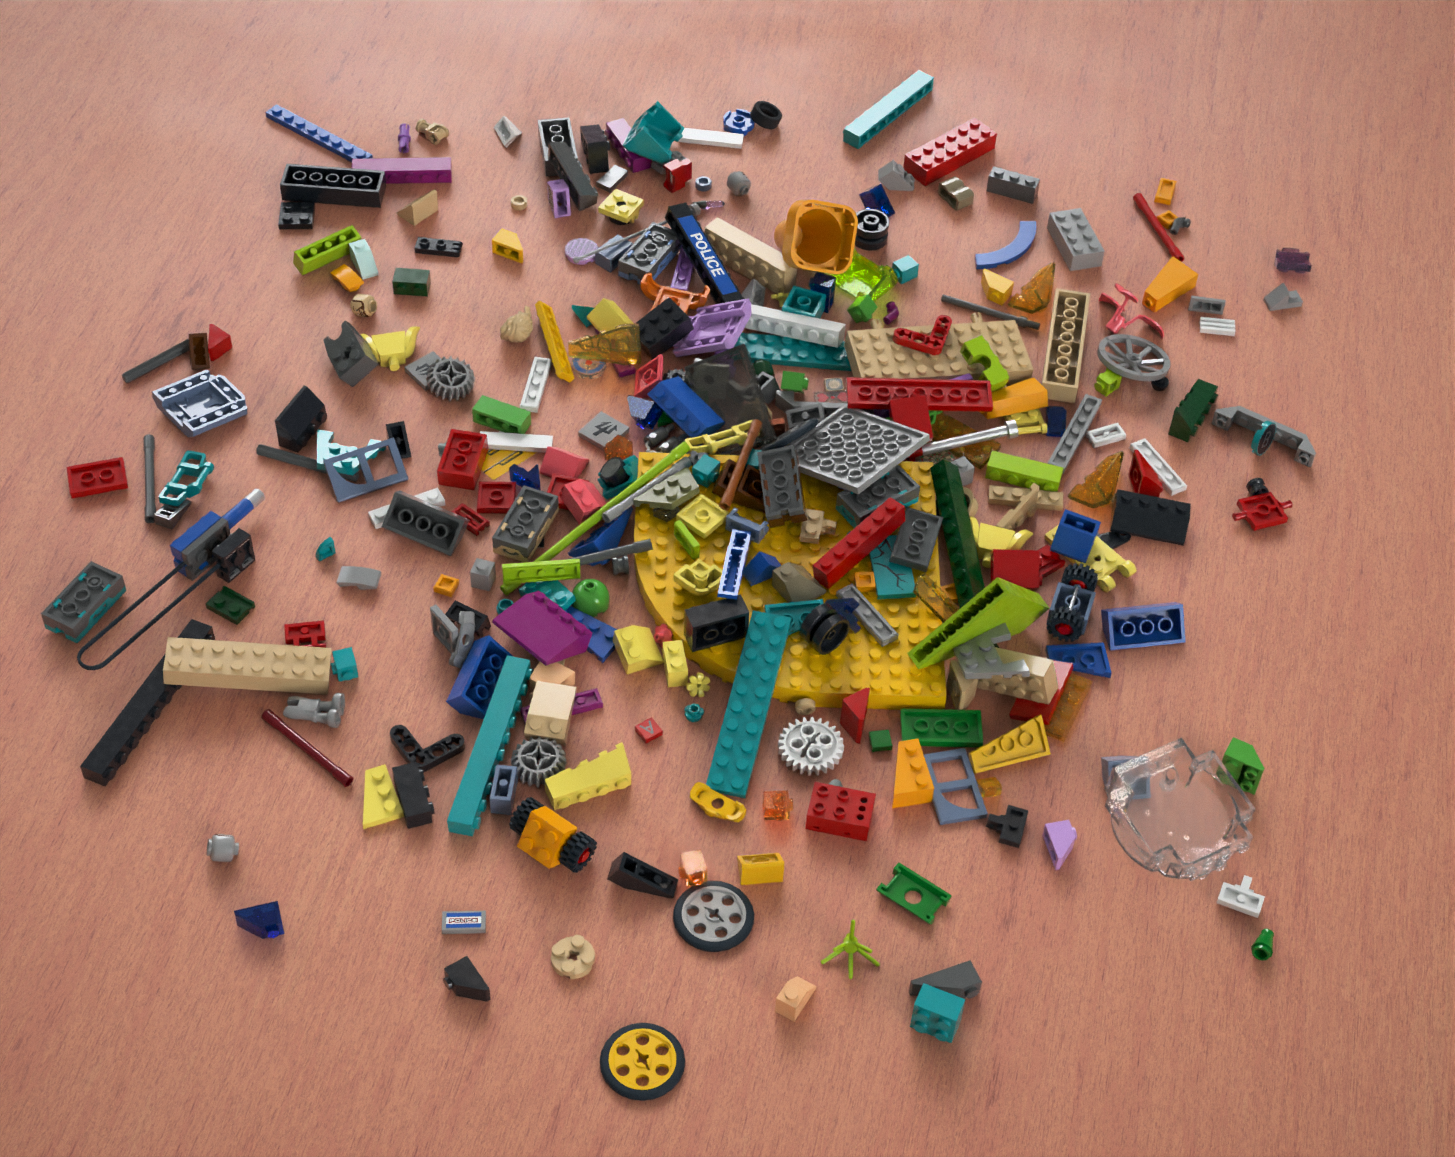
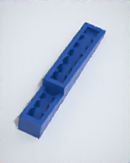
(734, 564)

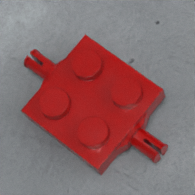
(1262, 511)

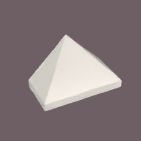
(507, 131)

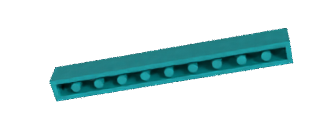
(489, 746)

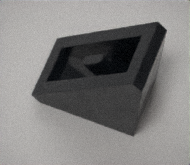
(399, 433)

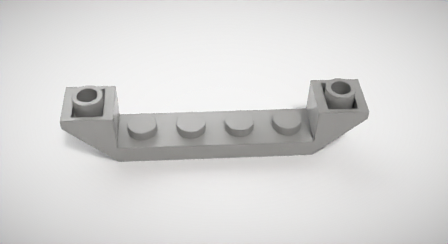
(785, 401)
(1285, 435)

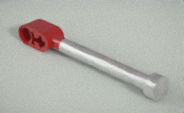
(1008, 429)

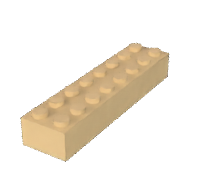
(1065, 345)
(247, 665)

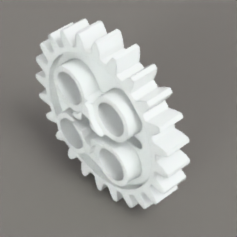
(826, 750)

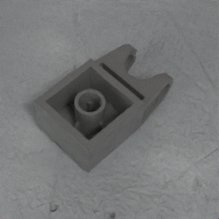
(350, 355)

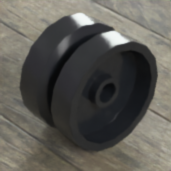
(871, 229)
(824, 628)

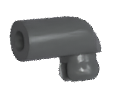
(1178, 223)

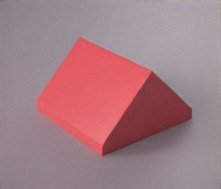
(648, 377)
(562, 463)

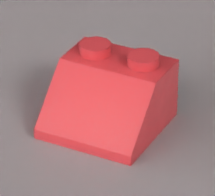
(582, 499)

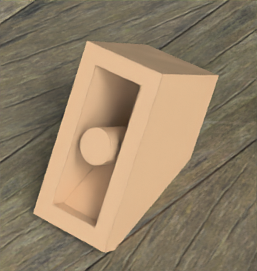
(794, 997)

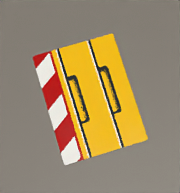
(499, 461)

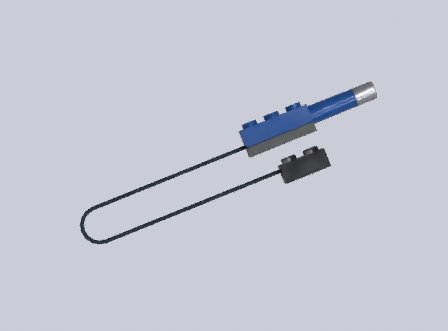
(193, 553)

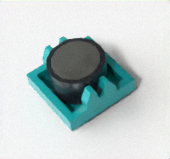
(617, 475)

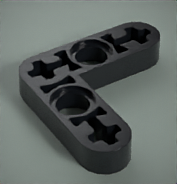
(425, 755)

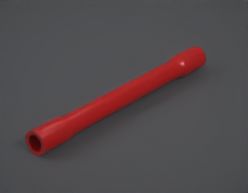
(1143, 205)

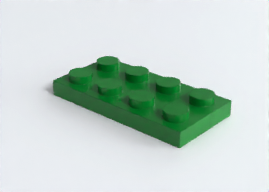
(942, 727)

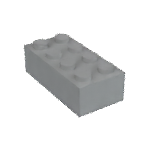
(1075, 239)

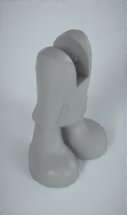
(310, 709)

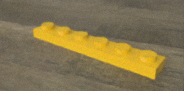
(554, 342)

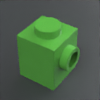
(862, 308)

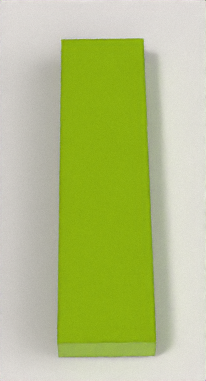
(541, 571)

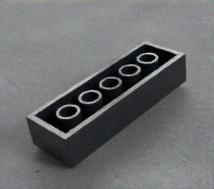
(333, 185)

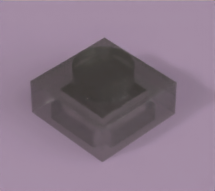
(664, 514)

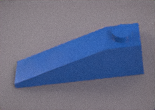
(603, 538)

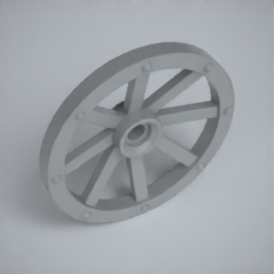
(1132, 362)

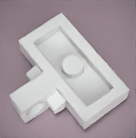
(1241, 897)

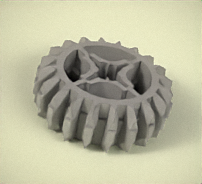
(439, 380)
(526, 758)

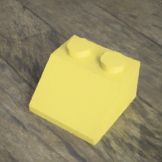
(636, 648)

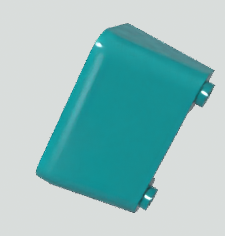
(654, 134)

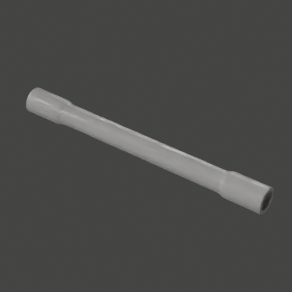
(617, 510)

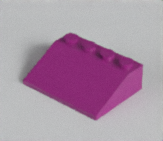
(543, 628)

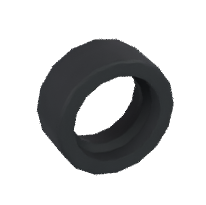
(766, 115)

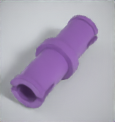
(404, 138)

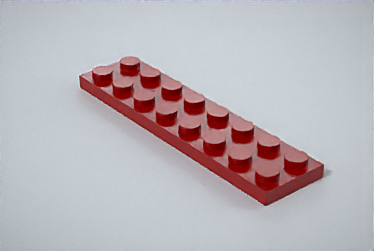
(940, 394)

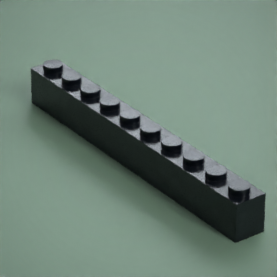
(136, 717)

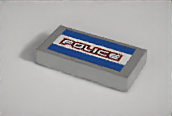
(463, 922)

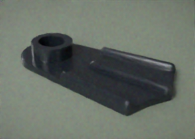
(1114, 539)

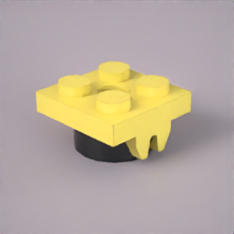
(621, 207)

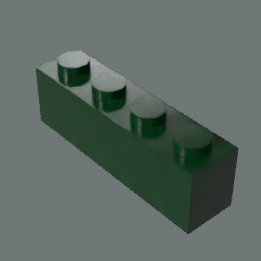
(1193, 410)

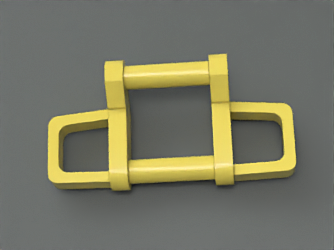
(711, 446)

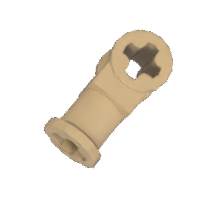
(433, 132)

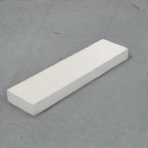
(712, 138)
(536, 384)
(518, 442)
(1171, 481)

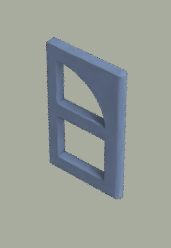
(346, 490)
(946, 811)

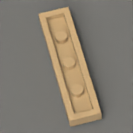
(1010, 496)

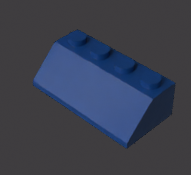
(685, 408)
(1143, 625)
(478, 678)

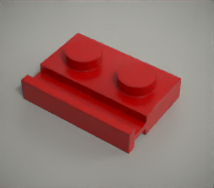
(1050, 561)

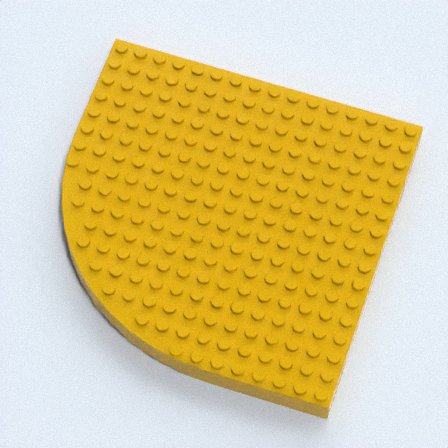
(803, 671)

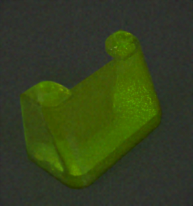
(866, 278)

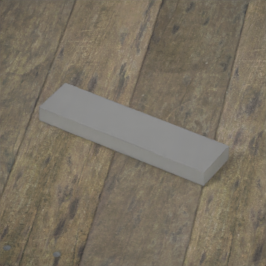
(869, 616)

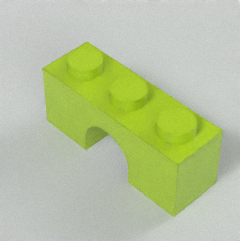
(979, 351)

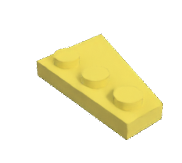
(380, 798)

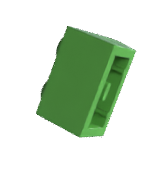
(1243, 765)

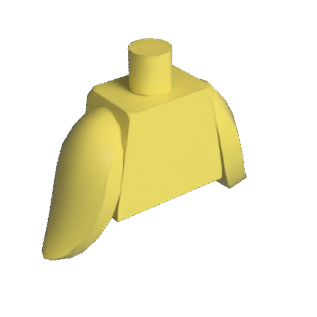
(393, 347)
(992, 537)

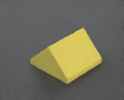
(607, 316)

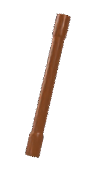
(729, 493)

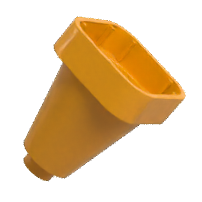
(818, 236)

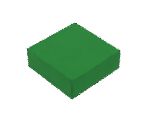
(880, 740)

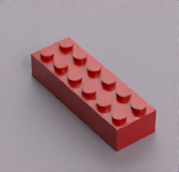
(949, 151)

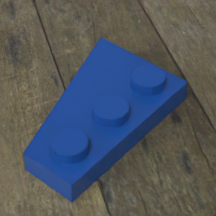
(1086, 657)

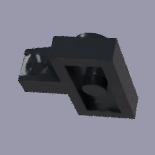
(1009, 825)

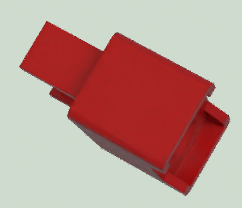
(677, 174)

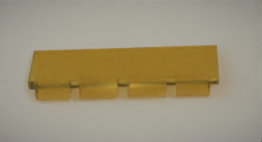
(934, 598)

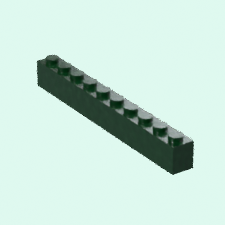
(957, 531)

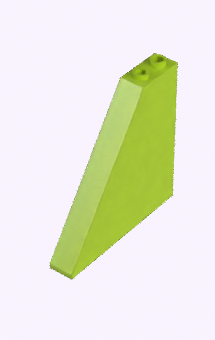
(992, 606)

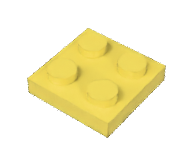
(702, 516)

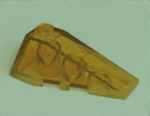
(1037, 292)
(614, 346)
(1100, 484)

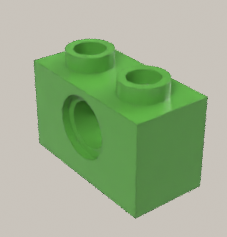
(794, 382)

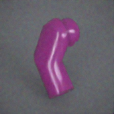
(892, 311)

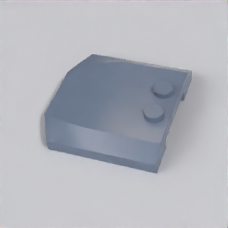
(200, 402)

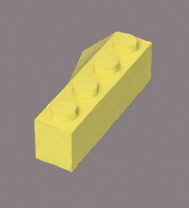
(589, 779)

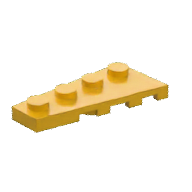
(1015, 746)

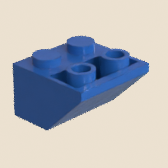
(1075, 536)

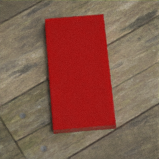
(1028, 709)

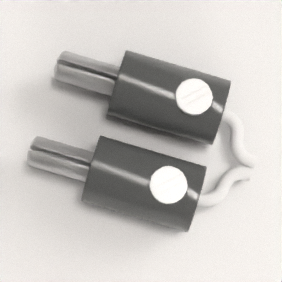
(658, 436)

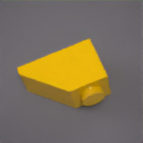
(507, 245)
(996, 287)

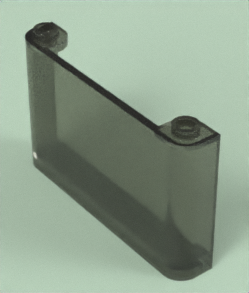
(733, 392)

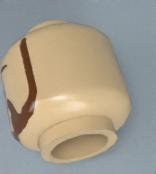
(363, 305)

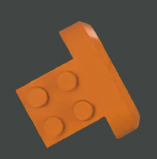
(684, 299)

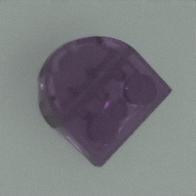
(1293, 260)

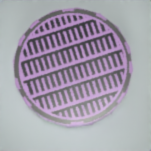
(580, 247)

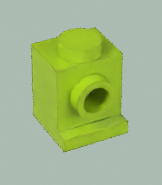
(1107, 382)

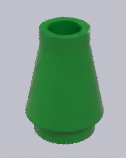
(1263, 946)

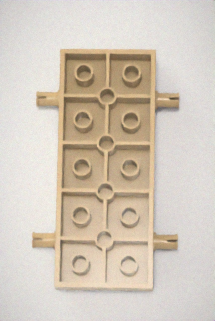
(877, 356)

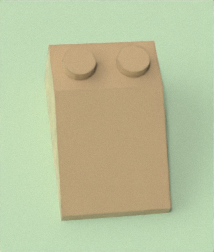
(550, 712)

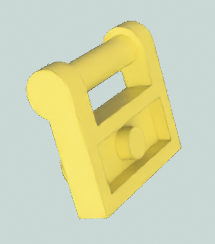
(1028, 422)

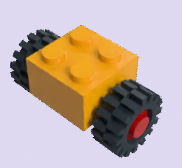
(550, 837)

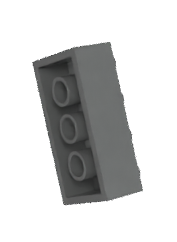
(558, 131)

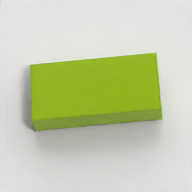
(686, 539)

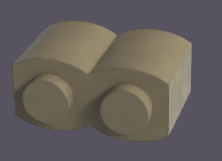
(955, 193)

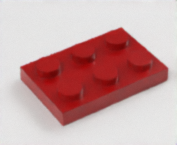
(97, 477)

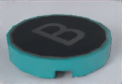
(1263, 438)

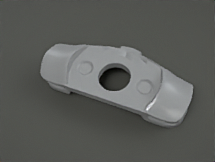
(467, 628)

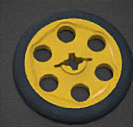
(626, 1085)

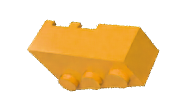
(912, 777)

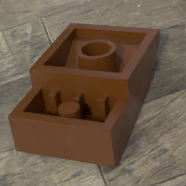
(749, 489)

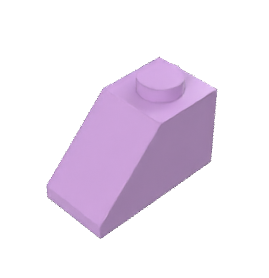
(1059, 841)

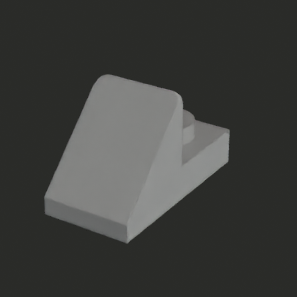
(1281, 298)

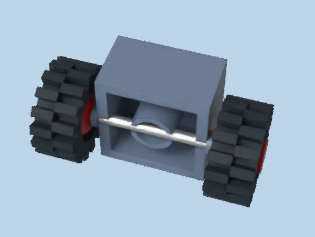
(1072, 603)

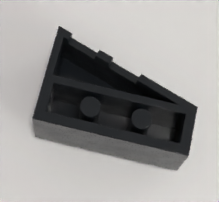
(596, 147)

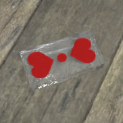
(831, 396)

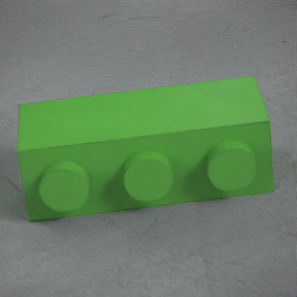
(501, 416)

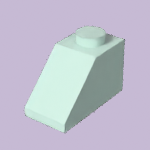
(363, 259)

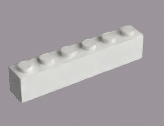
(796, 326)

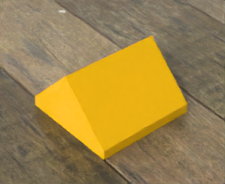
(760, 868)

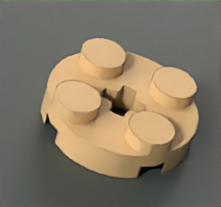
(573, 945)

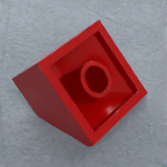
(1143, 477)

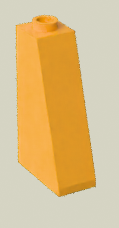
(1169, 284)
(1018, 398)

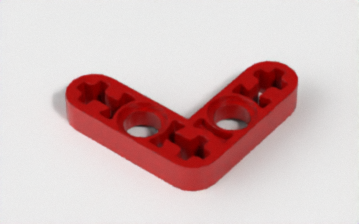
(931, 340)

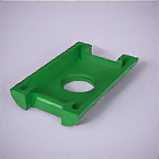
(907, 880)

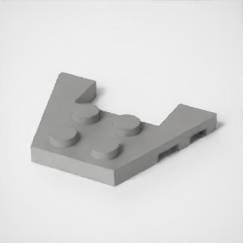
(980, 659)

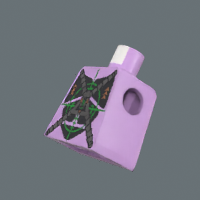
(559, 192)

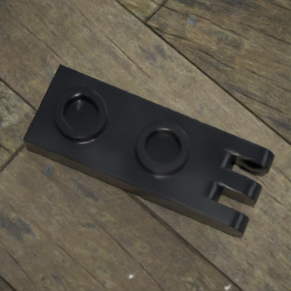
(438, 247)

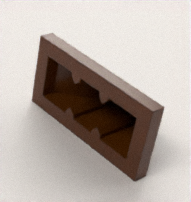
(198, 351)

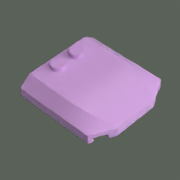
(715, 328)

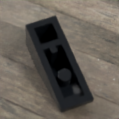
(641, 877)

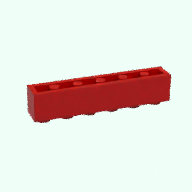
(859, 543)

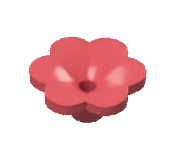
(662, 634)

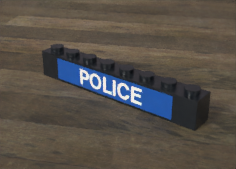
(702, 254)

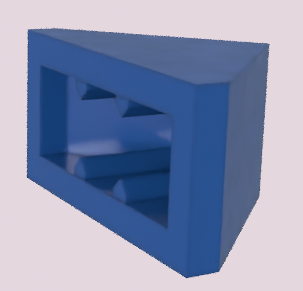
(760, 568)

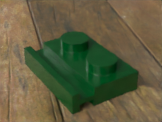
(230, 605)

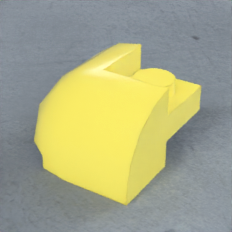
(698, 578)

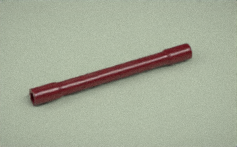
(336, 772)

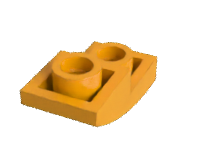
(347, 277)

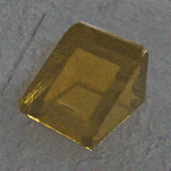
(989, 787)

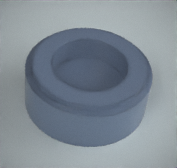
(703, 183)

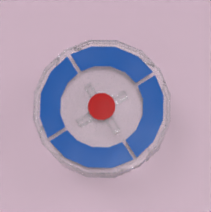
(587, 368)

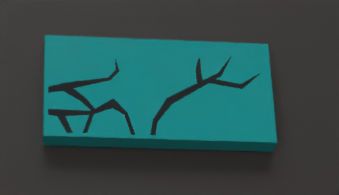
(890, 578)

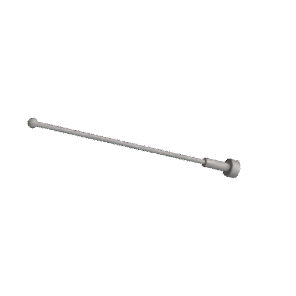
(696, 211)

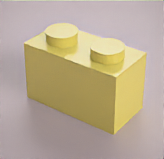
(675, 663)

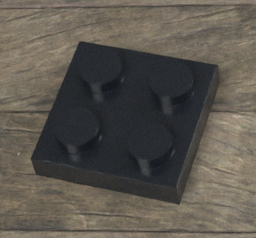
(296, 215)

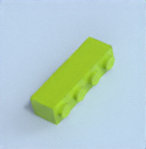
(325, 250)
(1023, 472)

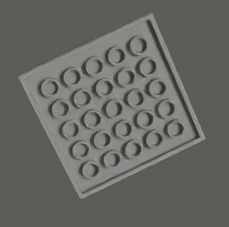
(855, 448)

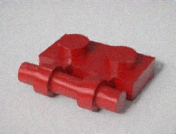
(305, 632)

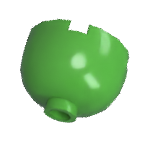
(591, 597)

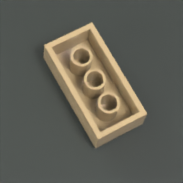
(1037, 687)

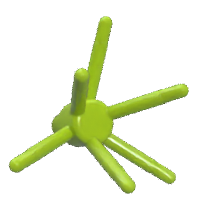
(851, 945)

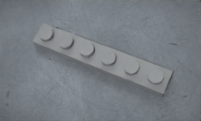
(1075, 431)

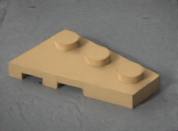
(1025, 508)

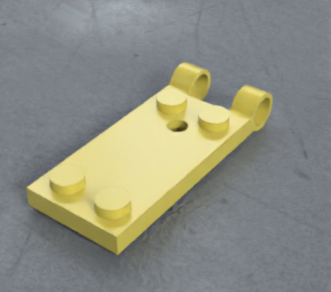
(1108, 564)

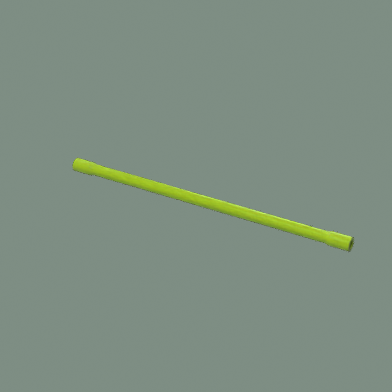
(674, 455)

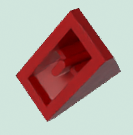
(218, 342)

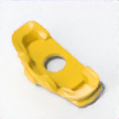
(704, 796)

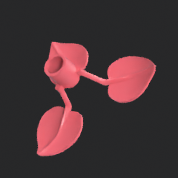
(1117, 320)

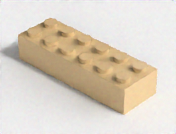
(751, 257)

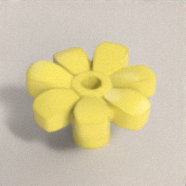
(781, 297)
(698, 685)

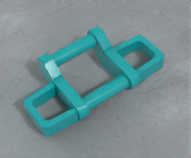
(194, 488)

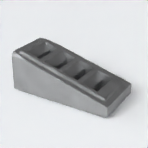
(170, 521)

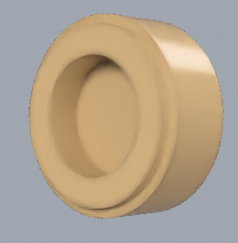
(519, 202)
(805, 706)

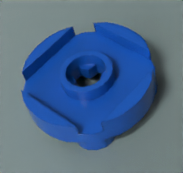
(732, 124)

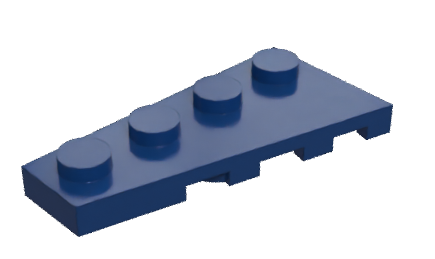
(602, 634)

